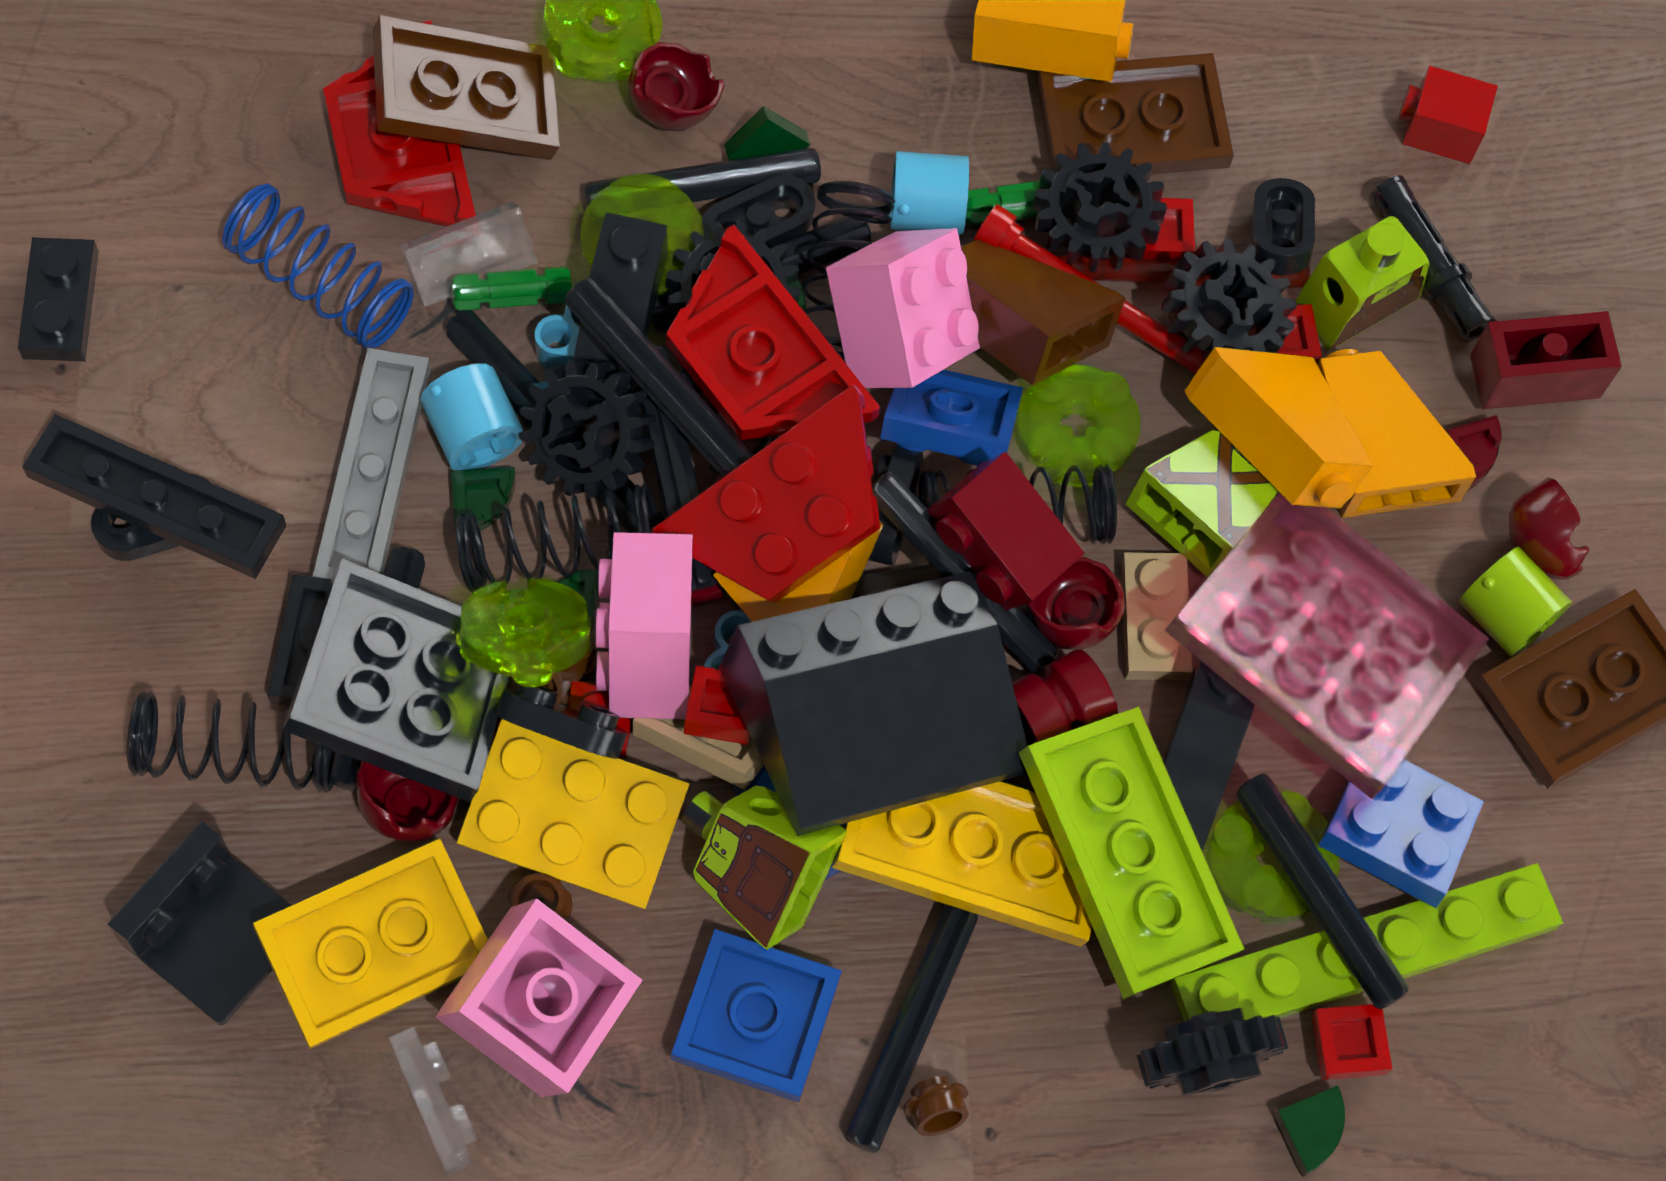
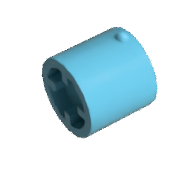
(929, 191)
(472, 417)

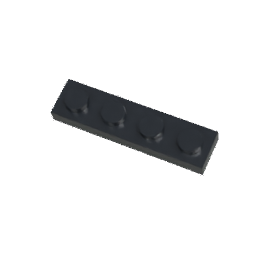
(154, 496)

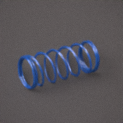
(400, 306)

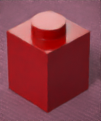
(1447, 114)

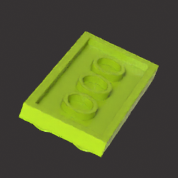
(1131, 851)

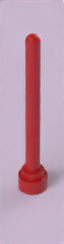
(1002, 231)

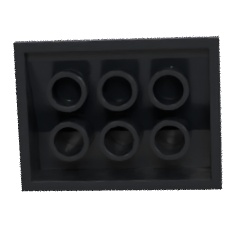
(878, 701)

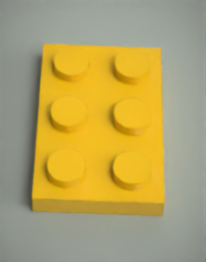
(573, 814)
(372, 943)

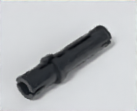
(1446, 278)

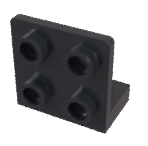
(198, 922)

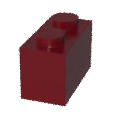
(1545, 360)
(1004, 532)

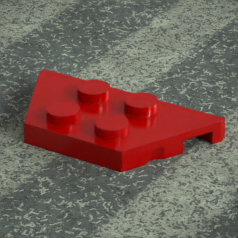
(393, 170)
(756, 346)
(788, 504)

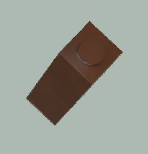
(1036, 314)

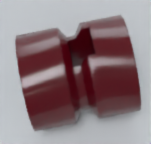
(1065, 699)

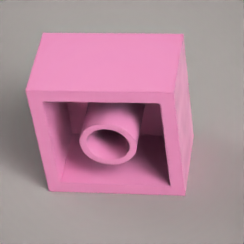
(904, 307)
(645, 625)
(539, 998)

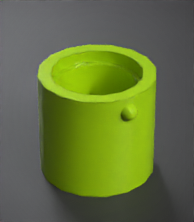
(1515, 602)

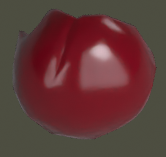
(673, 86)
(1543, 526)
(1079, 606)
(401, 806)

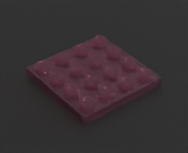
(1329, 639)

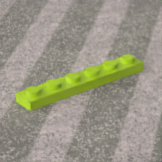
(1413, 935)

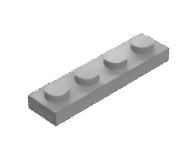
(373, 462)

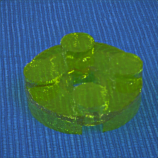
(594, 54)
(647, 199)
(1083, 391)
(525, 630)
(1240, 877)

